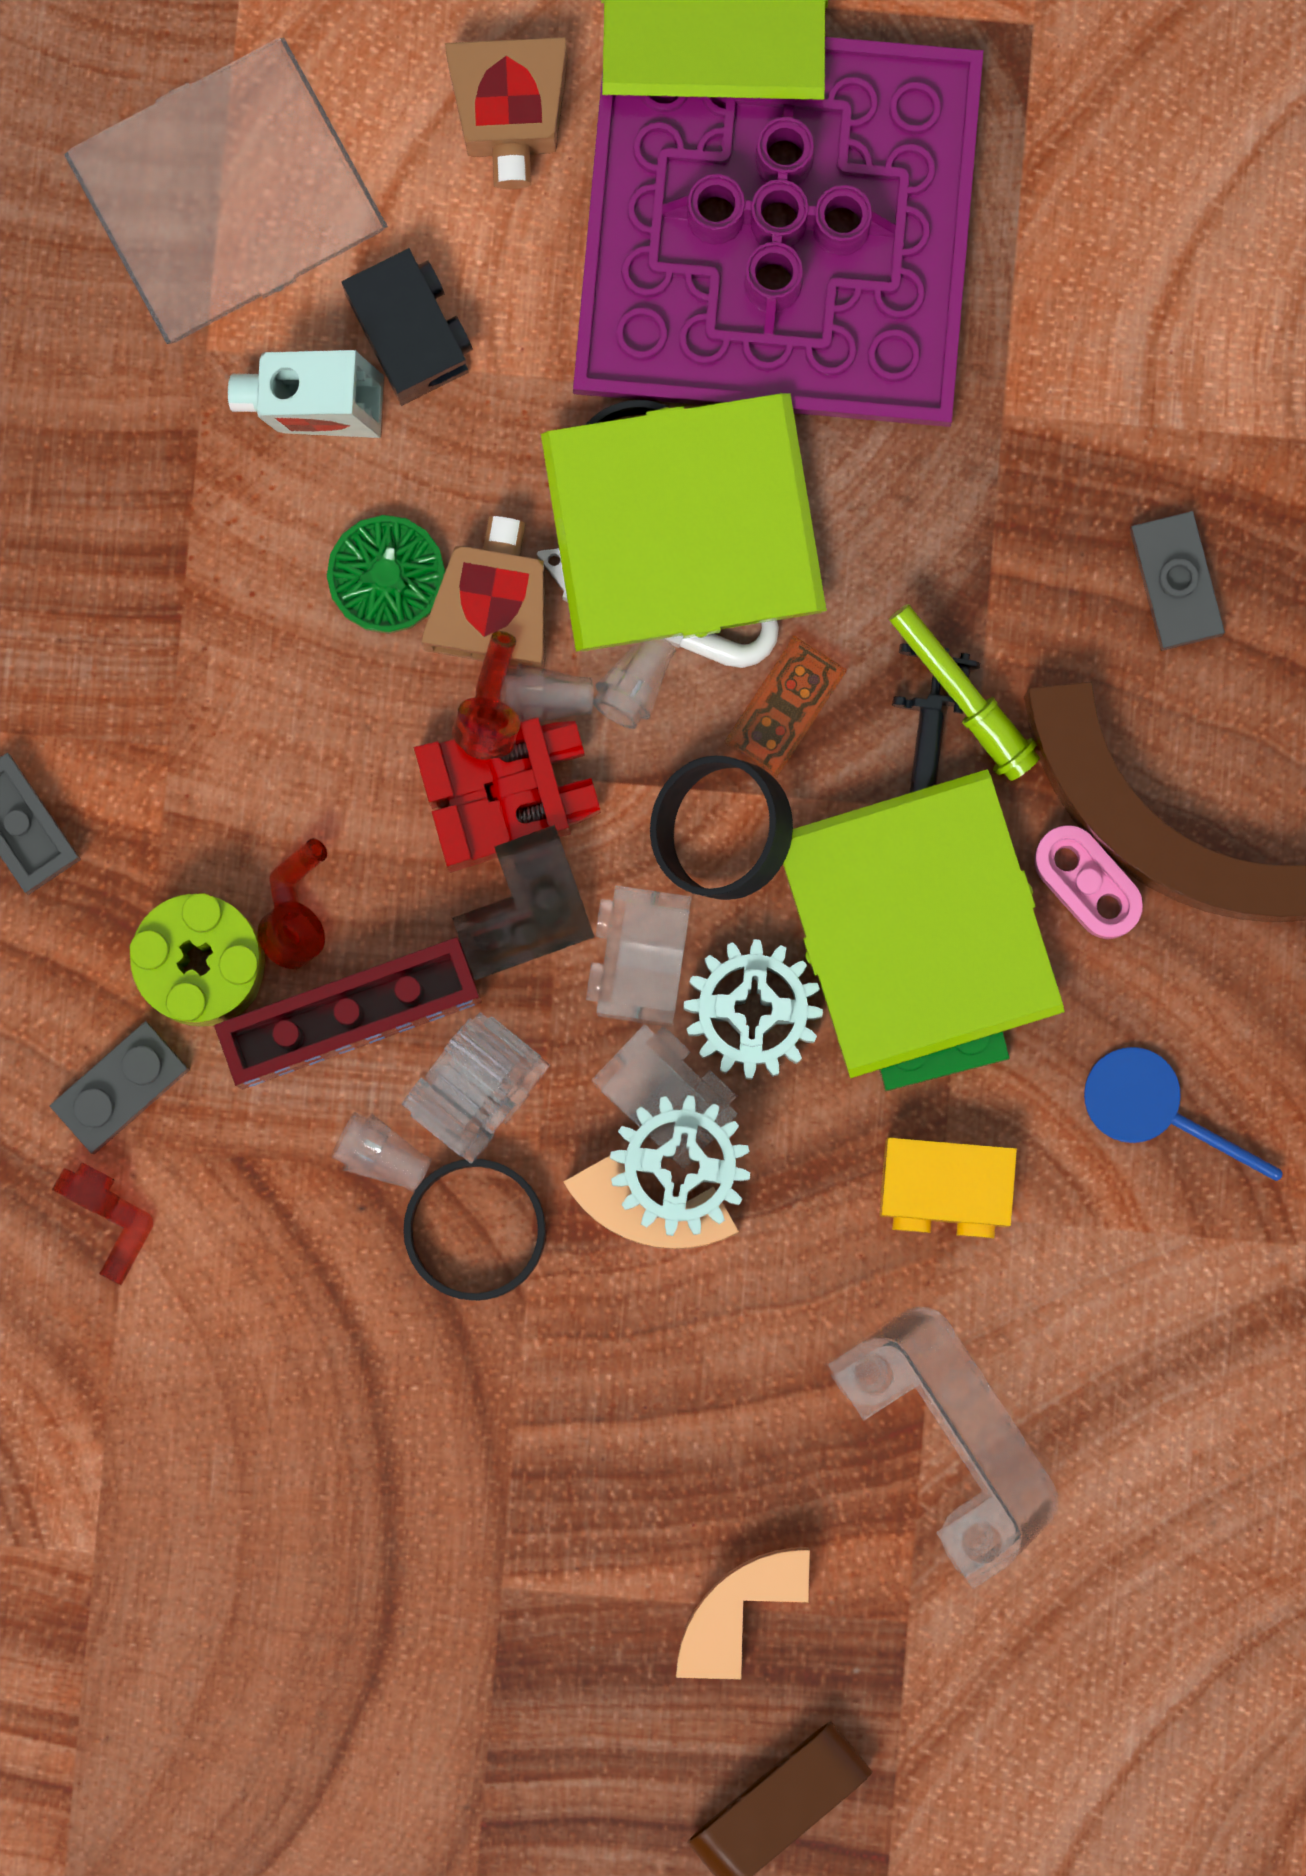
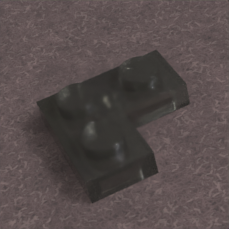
(539, 915)

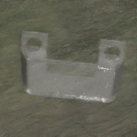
(1017, 1494)

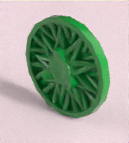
(385, 574)

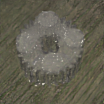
(475, 1086)

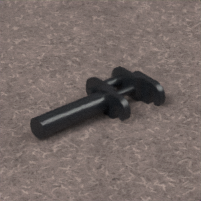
(930, 723)

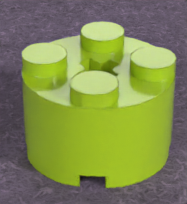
(161, 952)

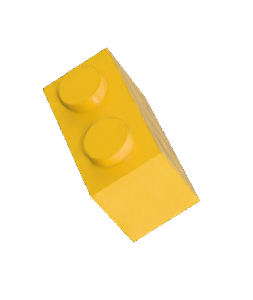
(947, 1185)

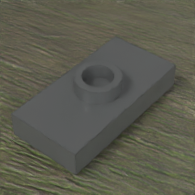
(1177, 581)

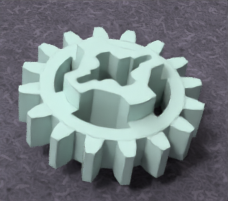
(783, 1010)
(650, 1161)

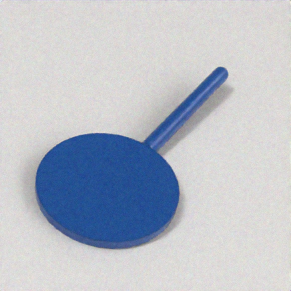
(1137, 1097)

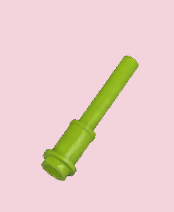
(983, 717)

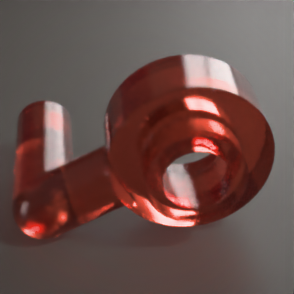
(483, 723)
(291, 931)
(92, 1191)

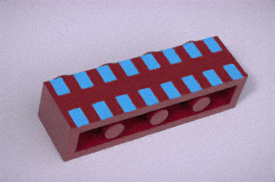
(348, 1013)

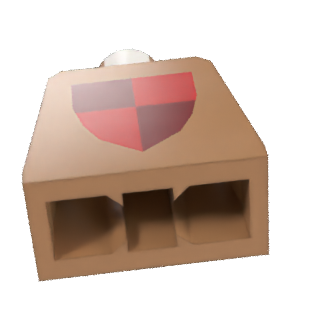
(509, 101)
(490, 594)

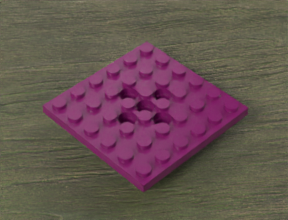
(867, 311)

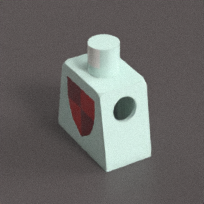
(312, 393)

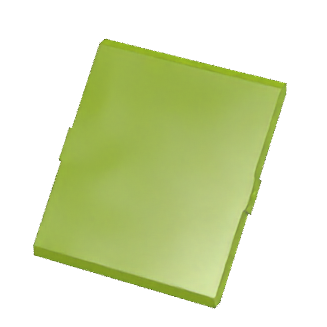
(715, 48)
(683, 522)
(920, 924)

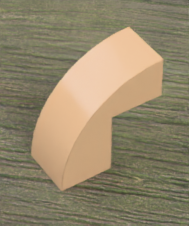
(603, 1202)
(714, 1633)

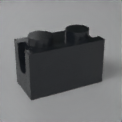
(406, 325)

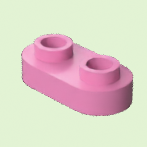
(1091, 879)

